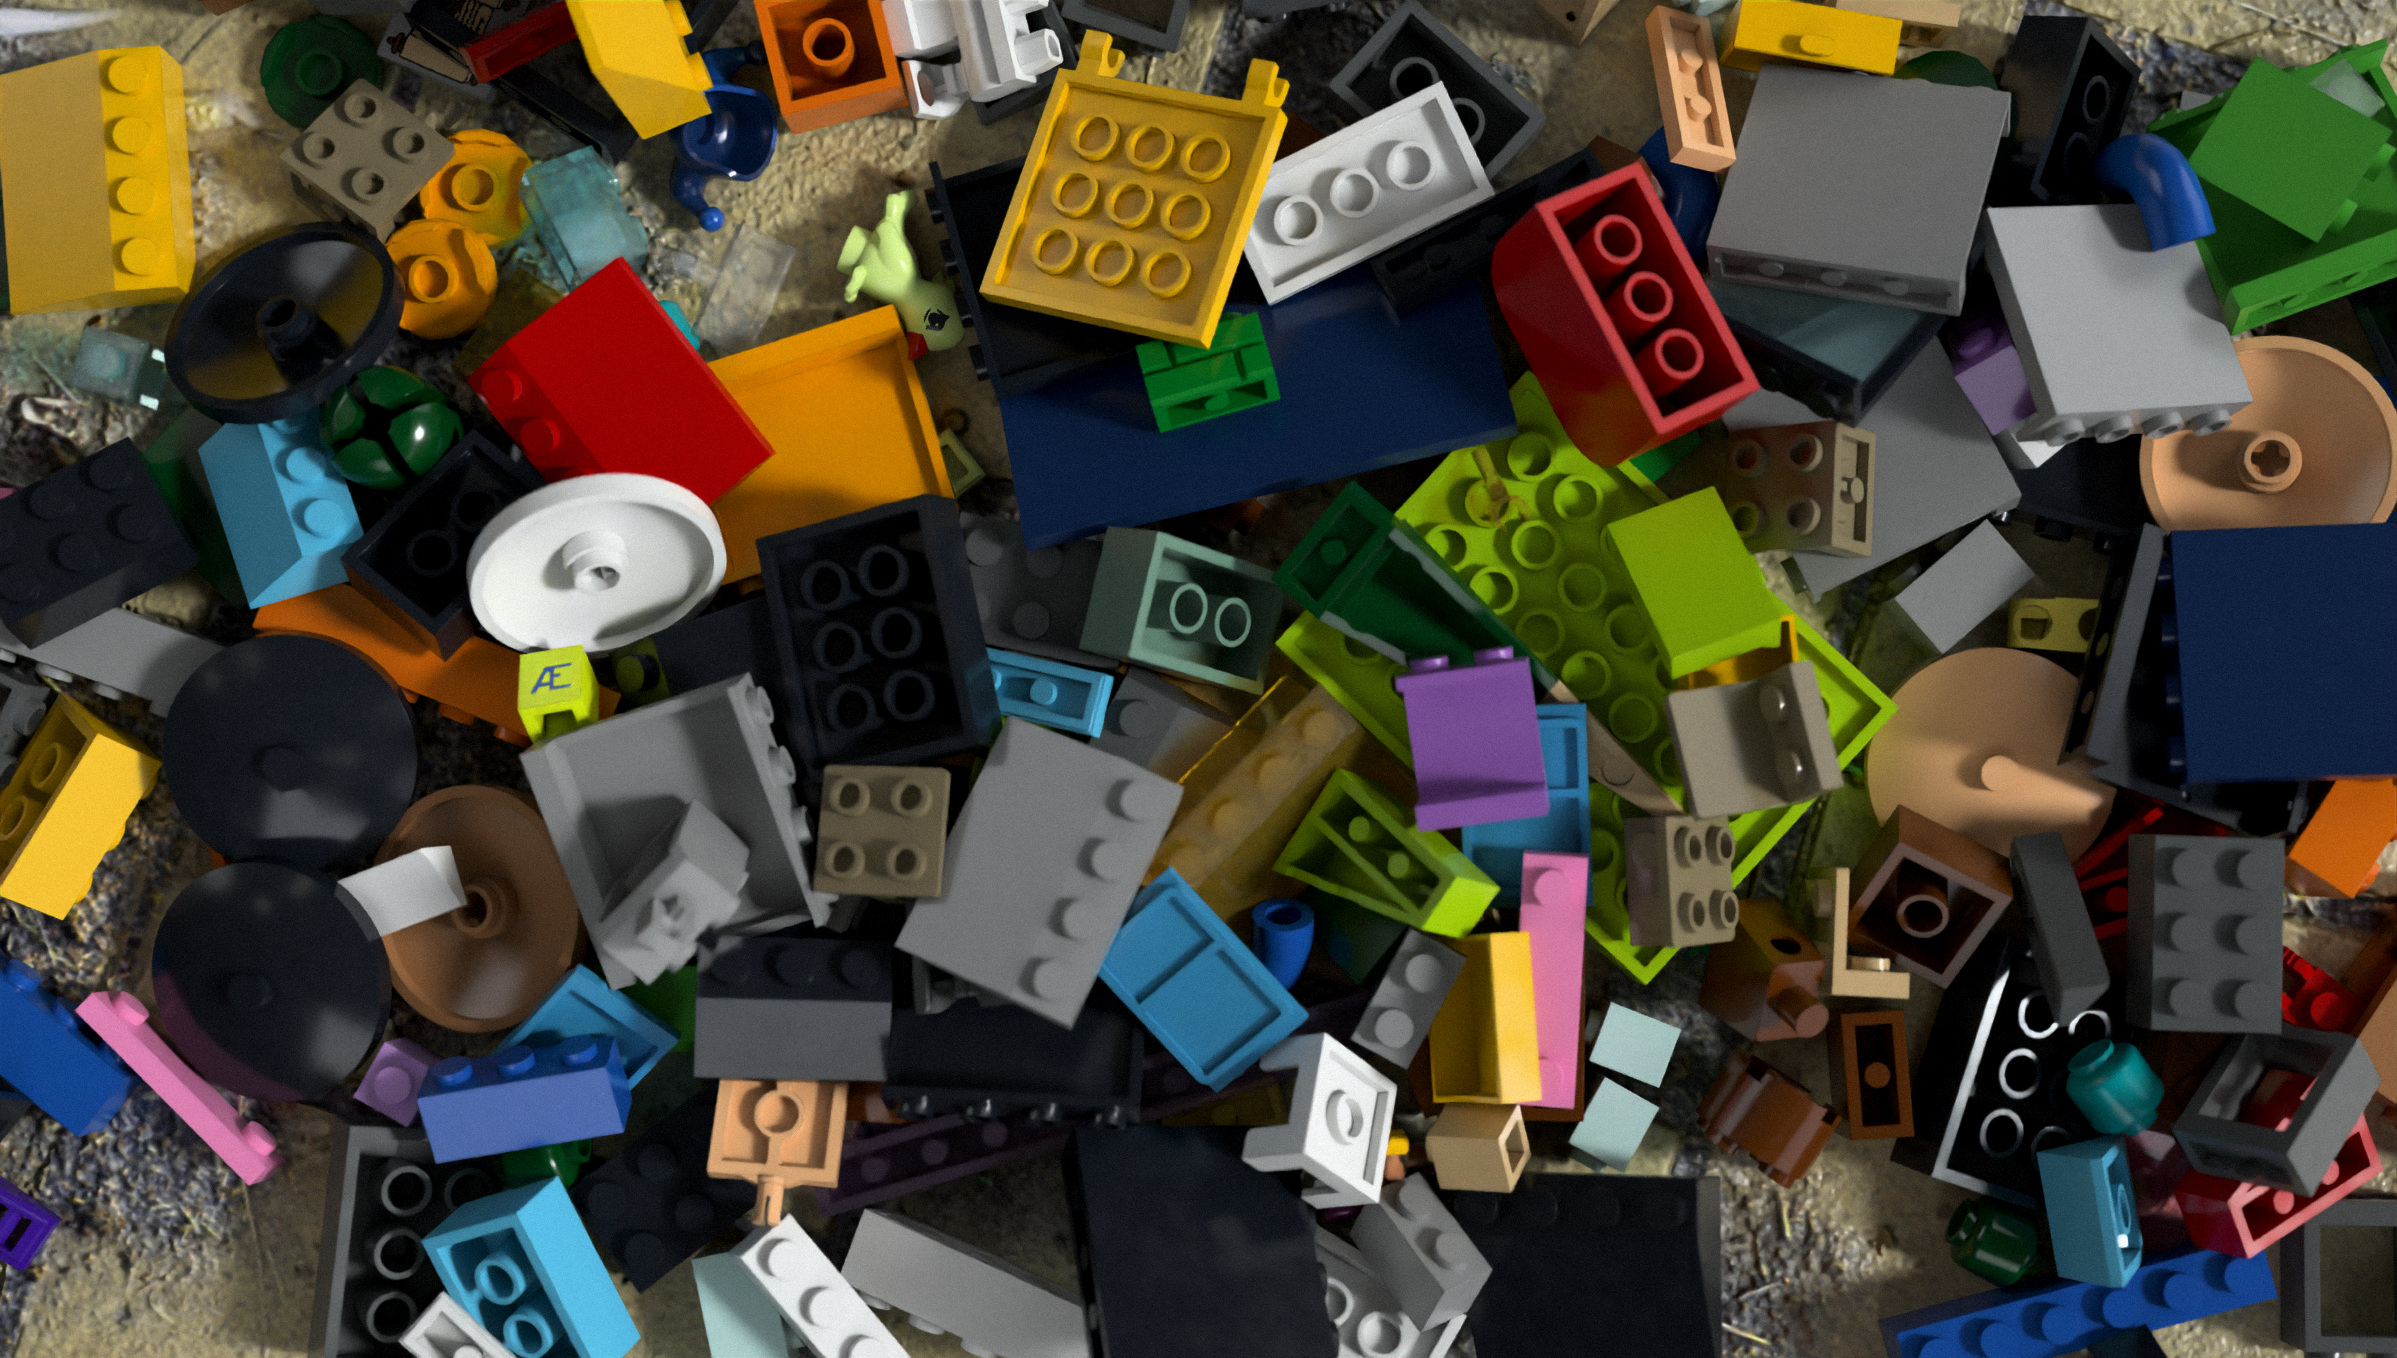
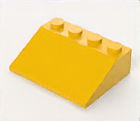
(644, 61)
(96, 182)

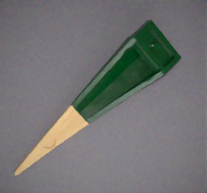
(1401, 598)

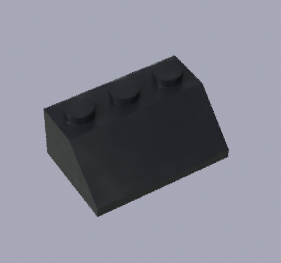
(2066, 104)
(793, 1009)

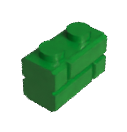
(1202, 384)

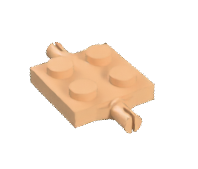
(778, 1138)

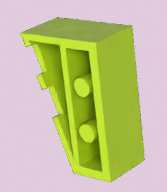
(1369, 850)

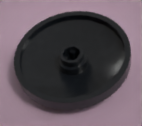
(284, 322)
(292, 750)
(271, 979)

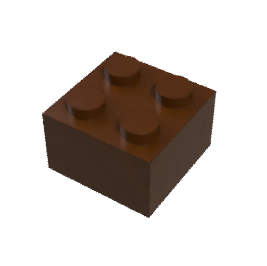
(1926, 896)

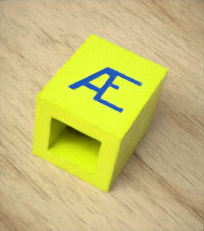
(557, 691)

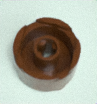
(1767, 1116)

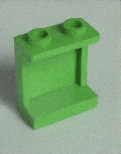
(2291, 151)

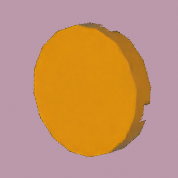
(481, 187)
(445, 276)

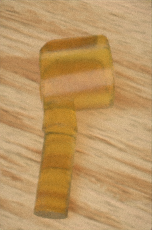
(1497, 490)

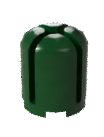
(390, 428)

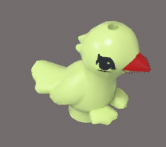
(889, 272)

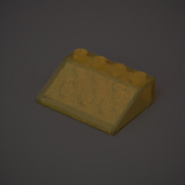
(1255, 792)

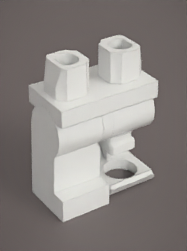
(993, 45)

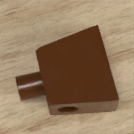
(1766, 976)

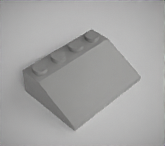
(1042, 870)

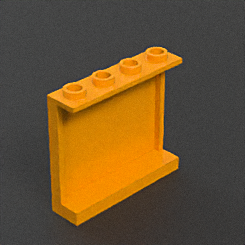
(843, 428)

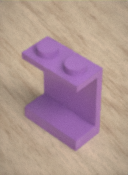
(1474, 740)

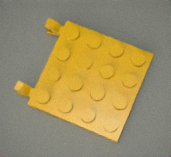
(1136, 199)

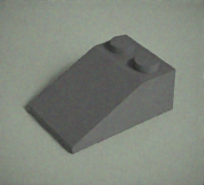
(1159, 725)

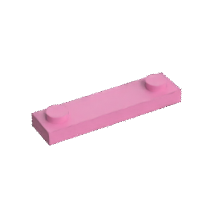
(1555, 917)
(124, 1027)

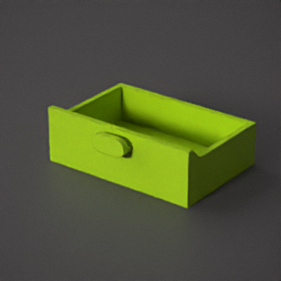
(1694, 582)

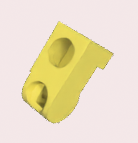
(2051, 625)

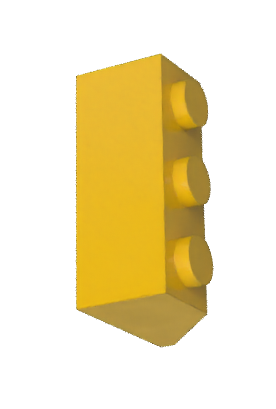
(69, 805)

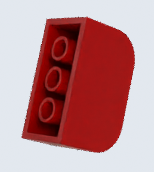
(1617, 319)

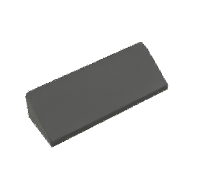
(2057, 925)

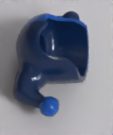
(730, 141)

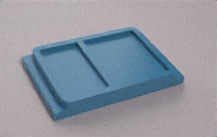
(1500, 846)
(1197, 983)
(587, 1006)

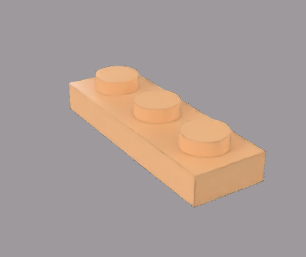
(1690, 90)

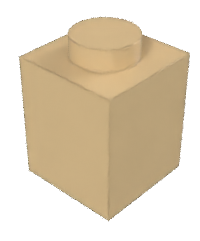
(1478, 1146)

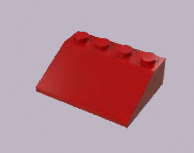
(618, 391)

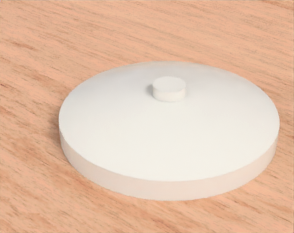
(595, 564)

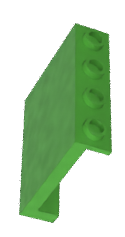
(2264, 266)

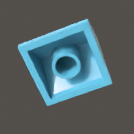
(2092, 1211)

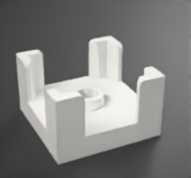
(1334, 1125)

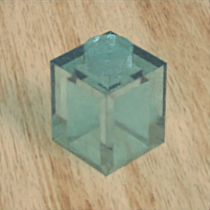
(119, 367)

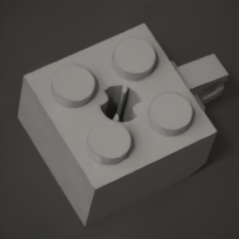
(673, 893)

